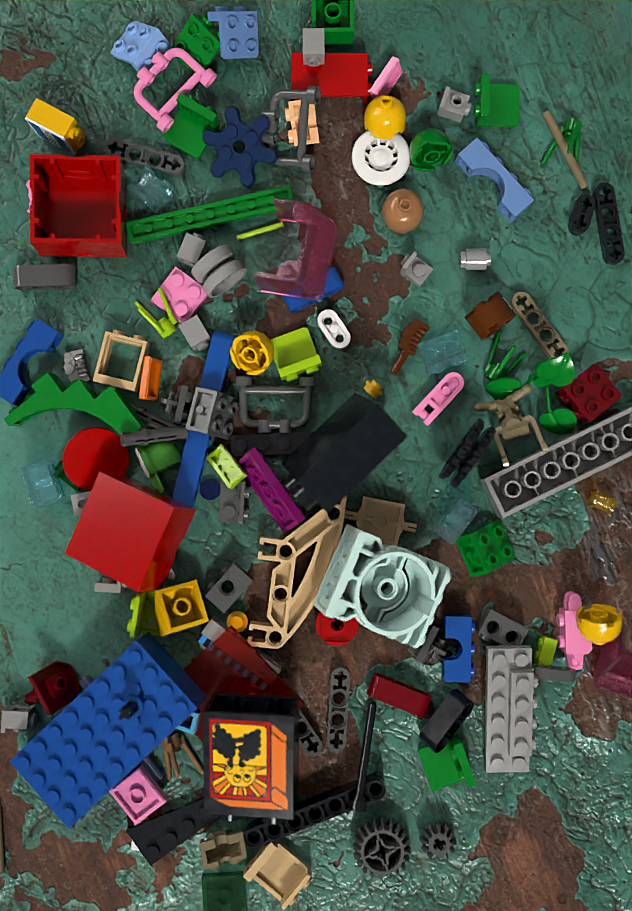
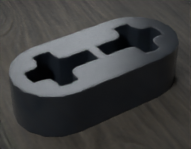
(577, 214)

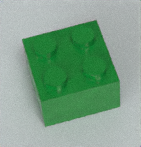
(336, 19)

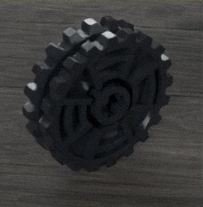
(467, 453)

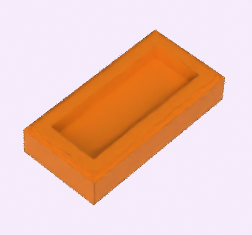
(150, 379)

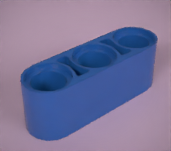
(333, 285)

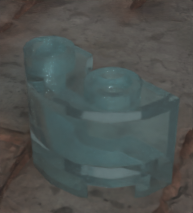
(151, 190)

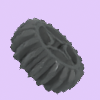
(390, 845)

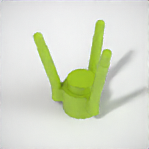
(163, 326)

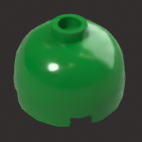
(430, 149)

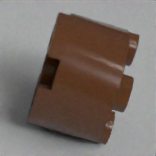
(490, 316)

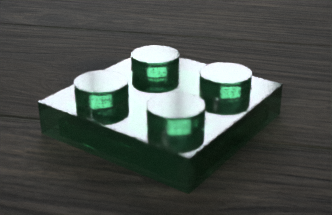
(224, 891)

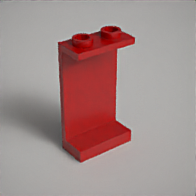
(338, 77)

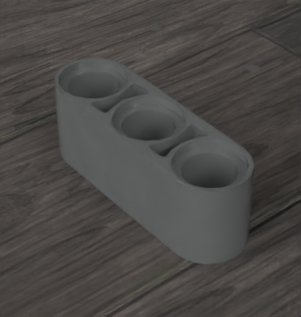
(45, 277)

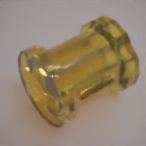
(602, 502)

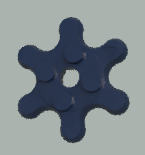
(254, 149)

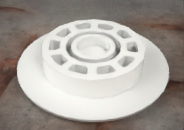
(380, 158)

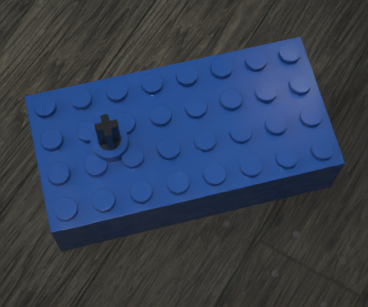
(108, 729)

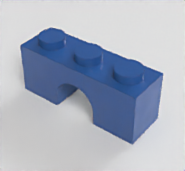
(458, 666)

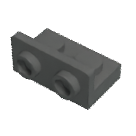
(233, 503)

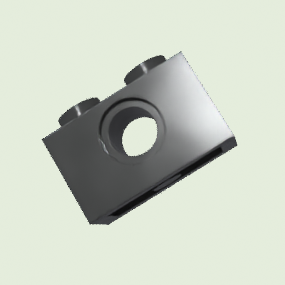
(224, 599)

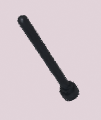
(358, 800)

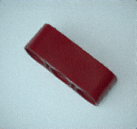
(398, 694)

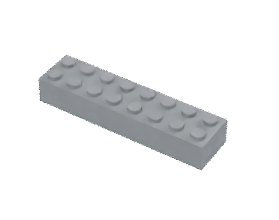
(564, 464)

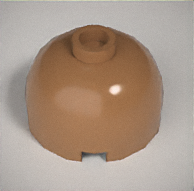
(402, 210)

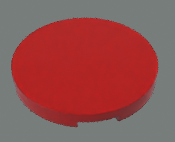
(93, 452)

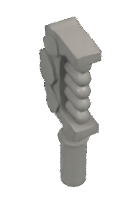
(75, 366)

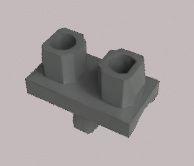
(183, 395)
(423, 651)

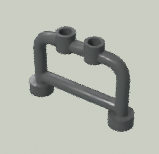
(270, 138)
(284, 426)

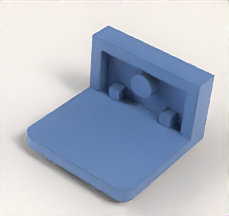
(237, 32)

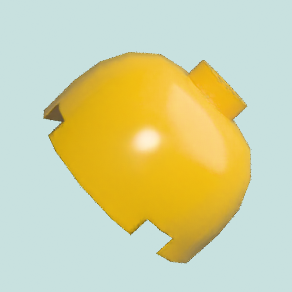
(385, 117)
(252, 352)
(599, 623)

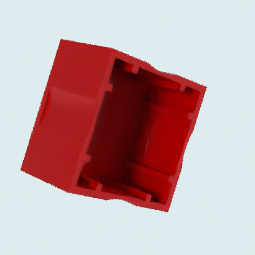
(78, 206)
(129, 532)

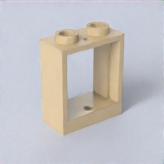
(104, 357)

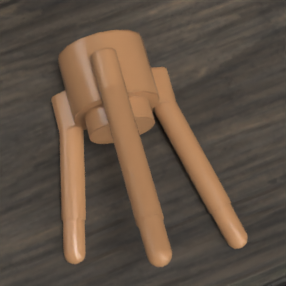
(172, 745)

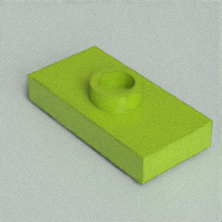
(226, 466)

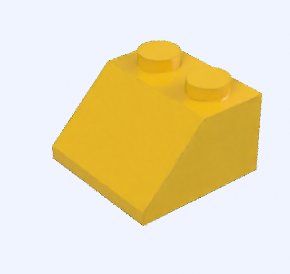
(179, 608)

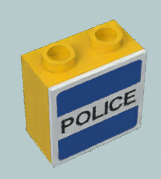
(55, 126)

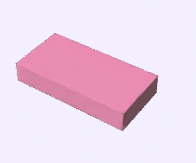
(387, 78)

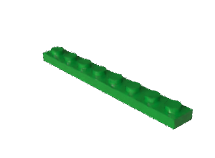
(206, 215)

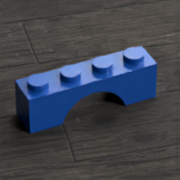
(37, 340)

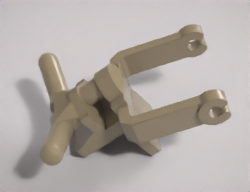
(511, 420)

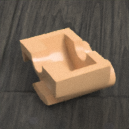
(292, 114)

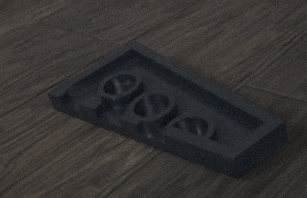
(166, 832)

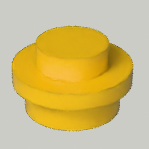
(373, 388)
(237, 620)

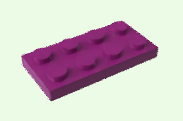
(270, 491)

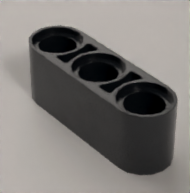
(446, 720)

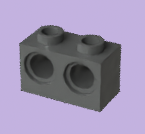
(503, 626)

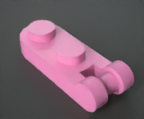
(440, 397)

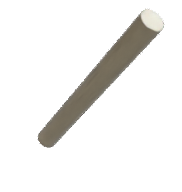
(561, 142)

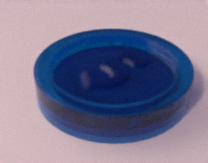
(210, 489)

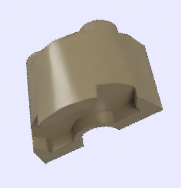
(222, 847)

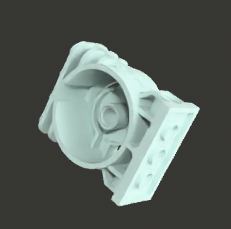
(357, 569)

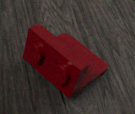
(588, 394)

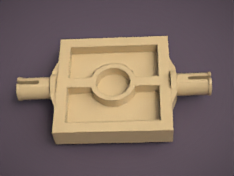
(381, 519)

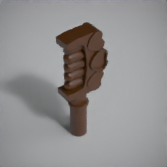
(408, 342)

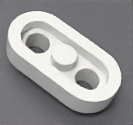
(333, 330)

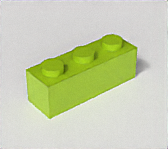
(545, 651)

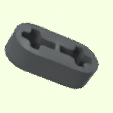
(554, 673)

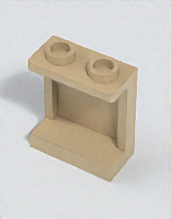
(279, 872)

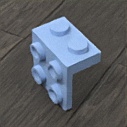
(139, 45)

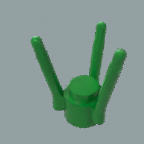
(571, 133)
(497, 370)

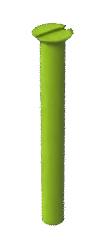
(260, 230)

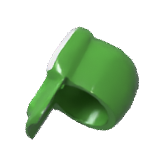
(157, 458)

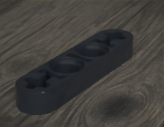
(604, 224)

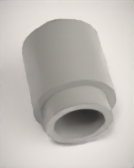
(475, 259)

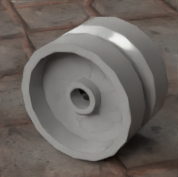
(218, 271)

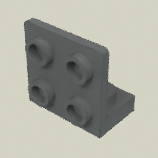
(212, 413)

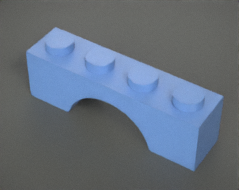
(478, 160)

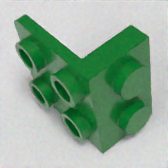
(200, 40)
(496, 103)
(190, 124)

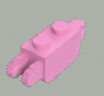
(570, 639)

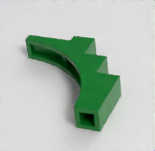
(79, 395)

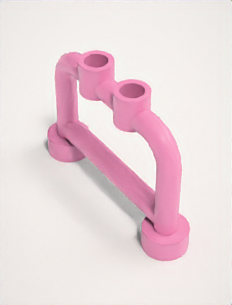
(160, 62)

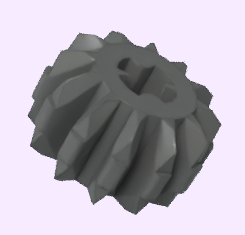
(439, 832)

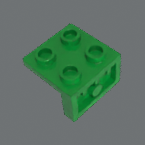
(485, 549)
(447, 766)

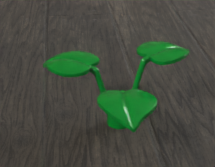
(555, 370)

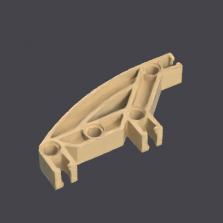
(290, 612)

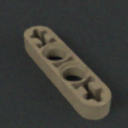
(543, 324)

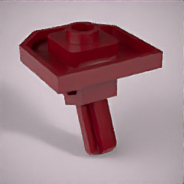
(53, 687)

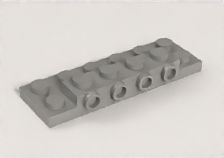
(509, 708)

